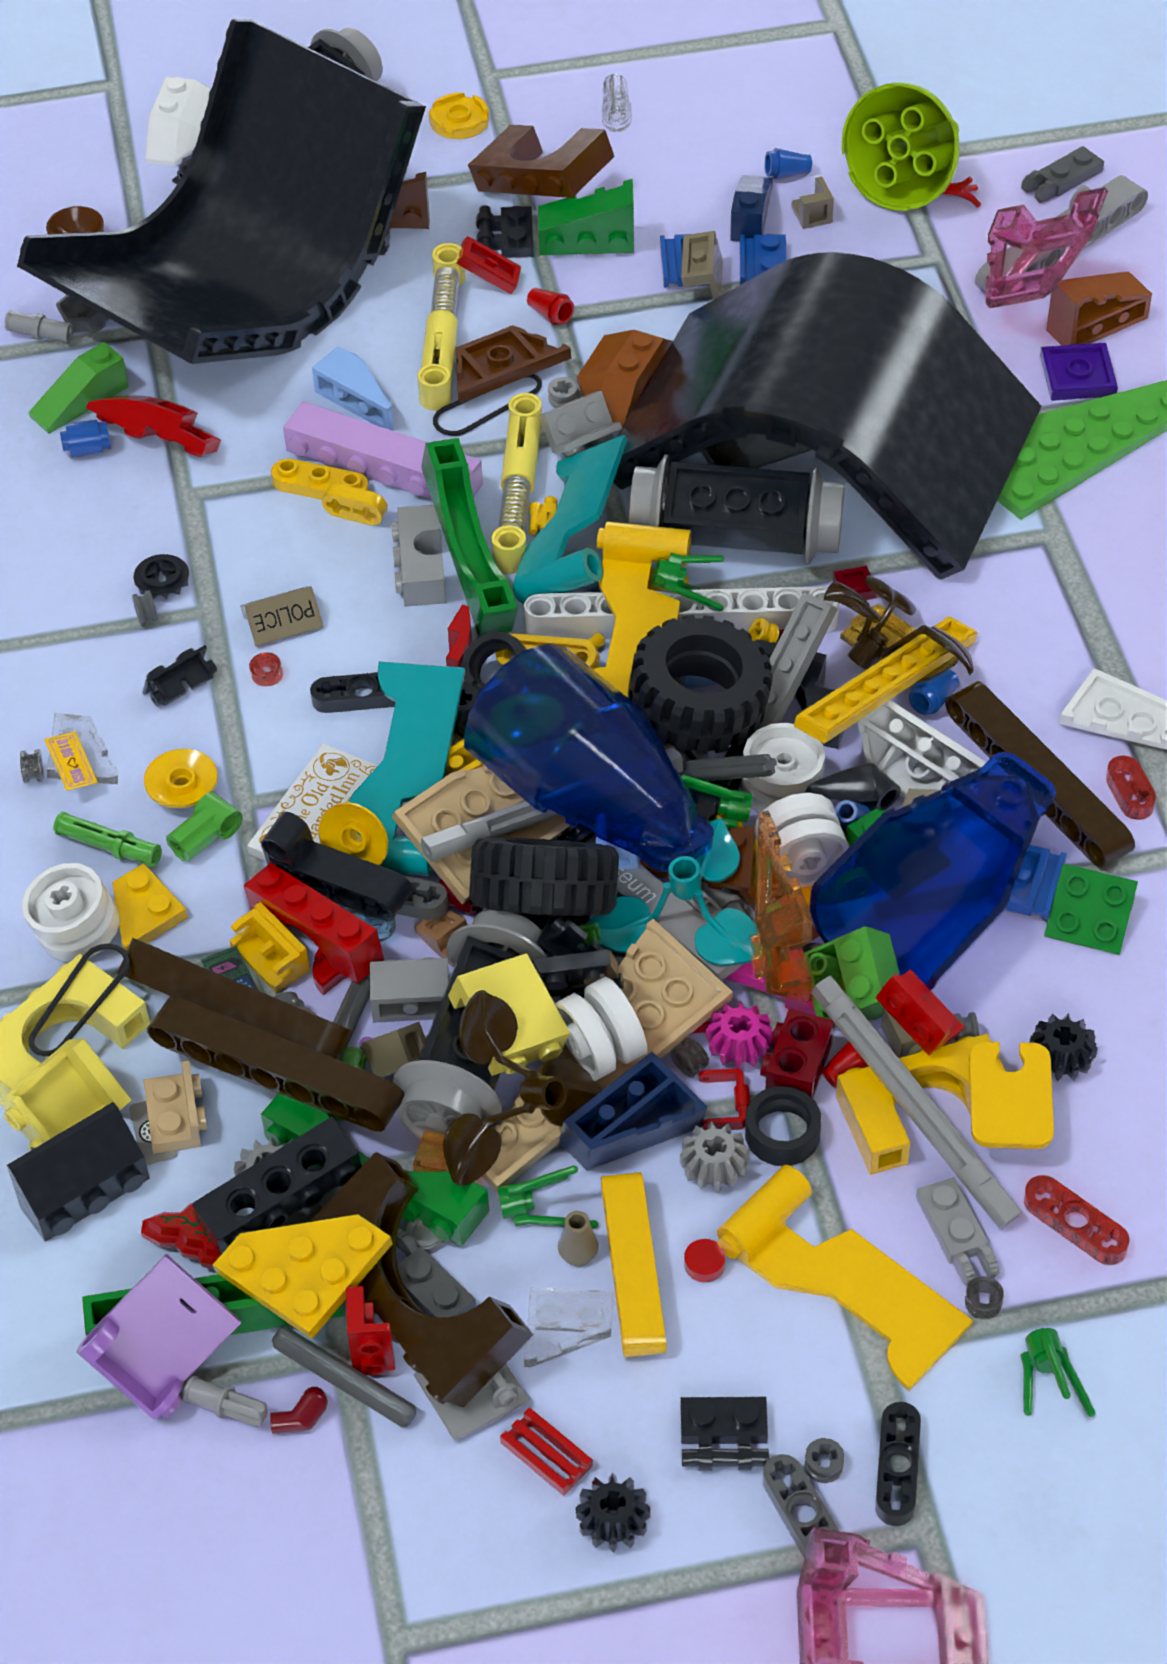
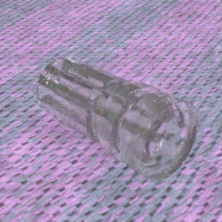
(616, 104)

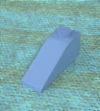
(350, 384)

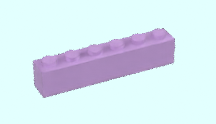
(363, 449)

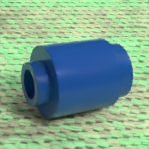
(85, 437)

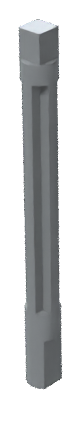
(495, 825)
(916, 1103)

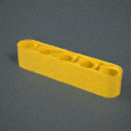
(633, 1265)

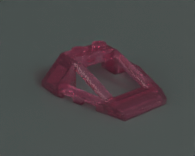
(1021, 230)
(824, 1593)

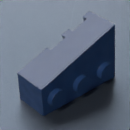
(632, 1115)

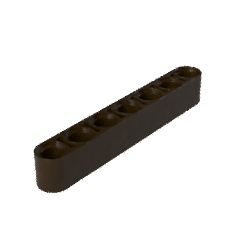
(1075, 808)
(233, 999)
(276, 1064)

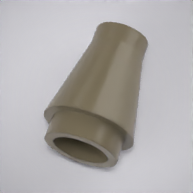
(577, 1241)

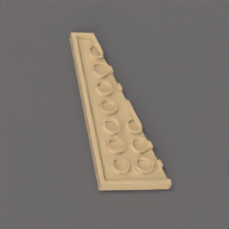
(671, 999)

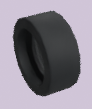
(483, 648)
(784, 1100)

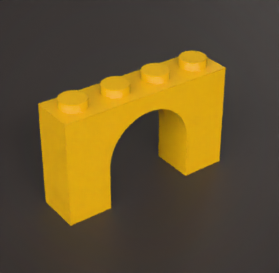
(871, 1109)

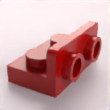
(919, 1011)
(368, 1341)

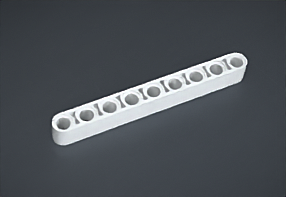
(588, 613)

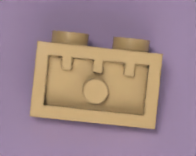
(173, 1111)

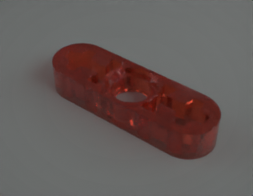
(1079, 1236)

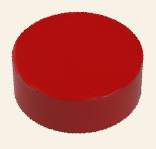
(704, 1260)

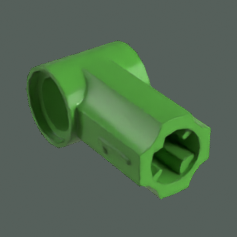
(210, 819)

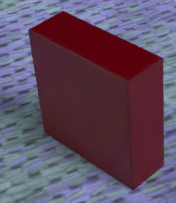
(855, 580)

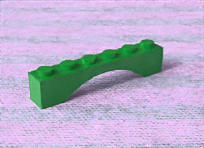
(482, 582)
(440, 1204)

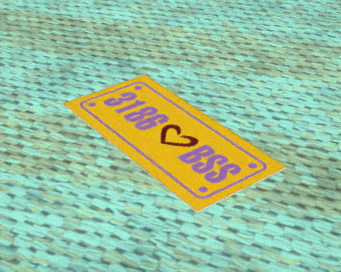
(70, 761)

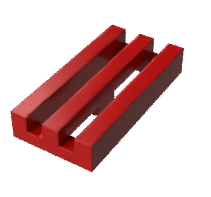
(489, 265)
(521, 1428)

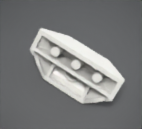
(175, 121)
(913, 750)

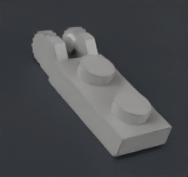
(956, 1228)

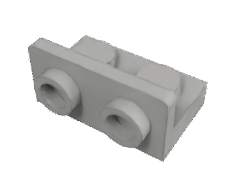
(578, 424)

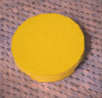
(458, 116)

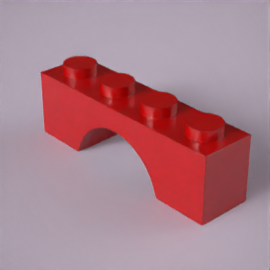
(340, 935)

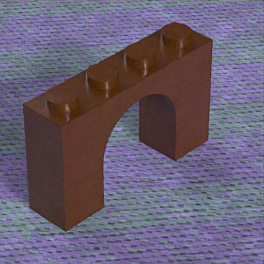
(513, 168)

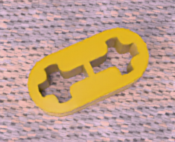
(354, 504)

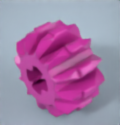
(739, 1035)

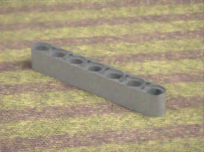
(1122, 203)

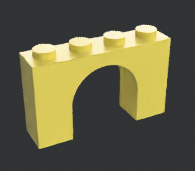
(118, 1018)

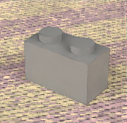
(407, 988)

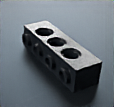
(287, 1167)

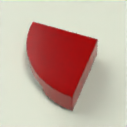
(323, 974)

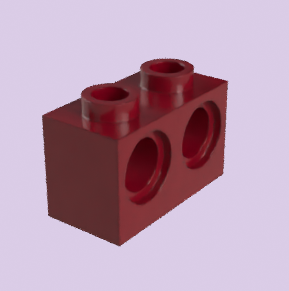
(803, 1057)

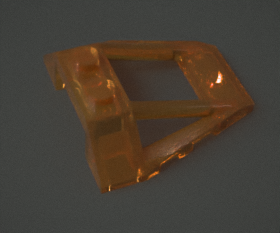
(780, 921)

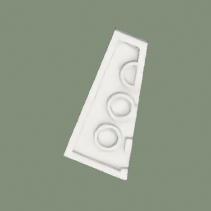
(1117, 710)

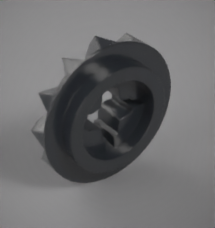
(172, 567)

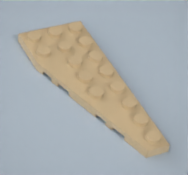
(460, 799)

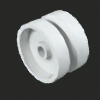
(798, 763)
(808, 834)
(70, 911)
(602, 1028)

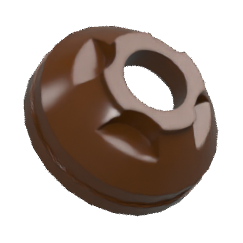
(75, 220)

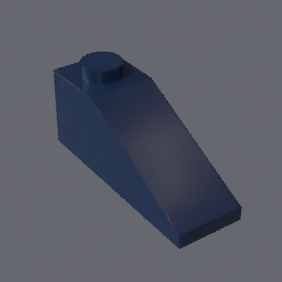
(750, 206)

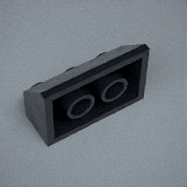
(78, 1172)

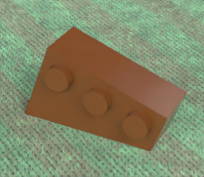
(1096, 307)

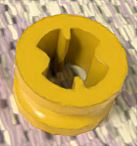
(763, 630)

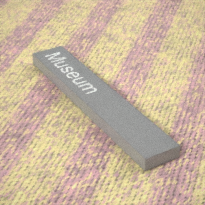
(677, 915)

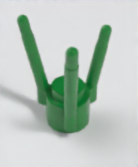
(671, 576)
(732, 803)
(518, 1199)
(1048, 1356)

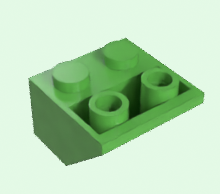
(858, 964)

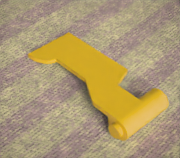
(624, 585)
(848, 1270)

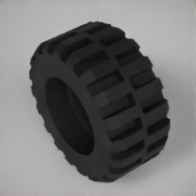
(709, 651)
(543, 876)

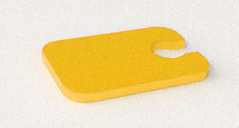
(1011, 1106)

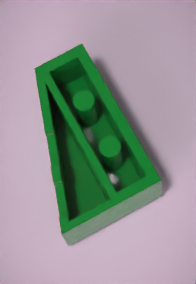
(589, 224)

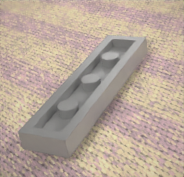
(795, 653)

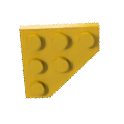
(304, 1266)

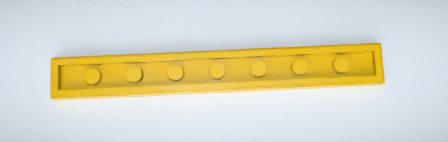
(880, 683)

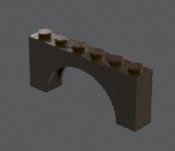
(451, 1352)

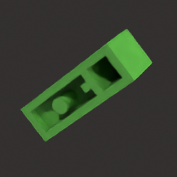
(90, 377)

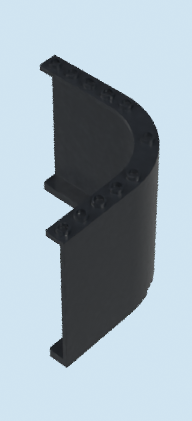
(268, 218)
(863, 374)

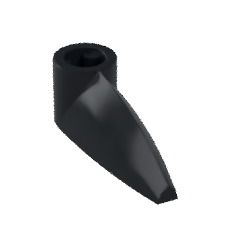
(858, 784)

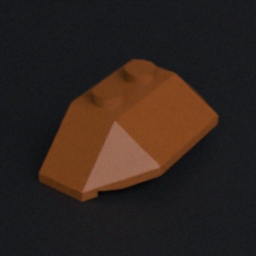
(622, 369)

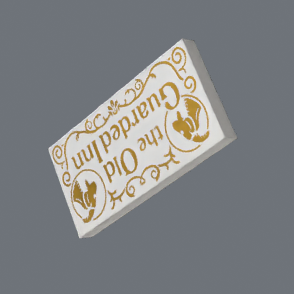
(323, 783)

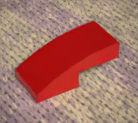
(459, 637)

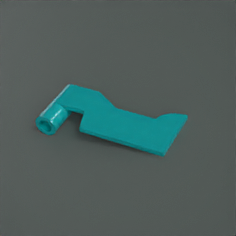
(582, 502)
(415, 750)

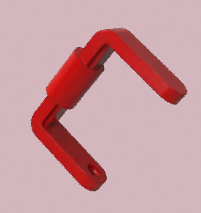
(741, 1096)

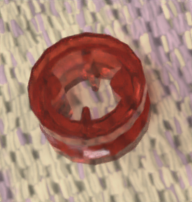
(266, 660)

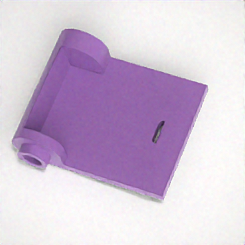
(156, 1339)

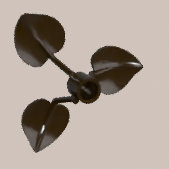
(872, 642)
(562, 1089)

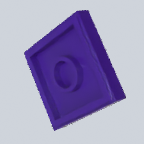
(1078, 371)

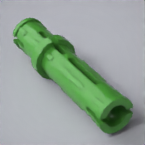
(120, 844)

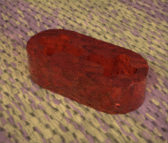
(1124, 790)

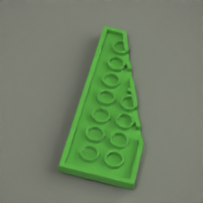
(1080, 442)

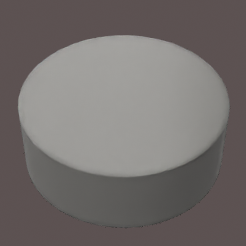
(423, 1236)

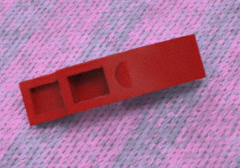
(150, 416)

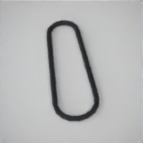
(482, 420)
(88, 1014)

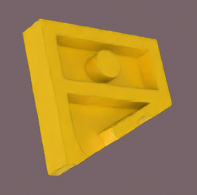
(145, 906)

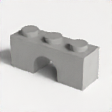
(420, 574)

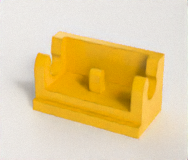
(270, 948)

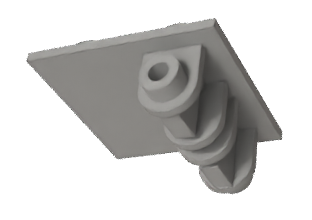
(492, 1402)

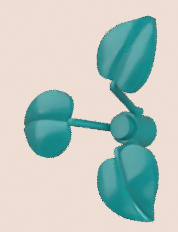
(720, 941)

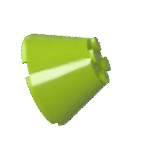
(901, 146)

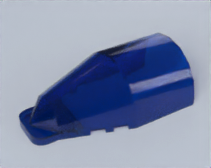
(586, 754)
(937, 867)

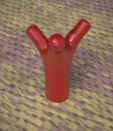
(963, 189)

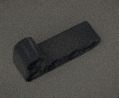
(334, 873)

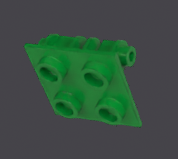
(1091, 909)

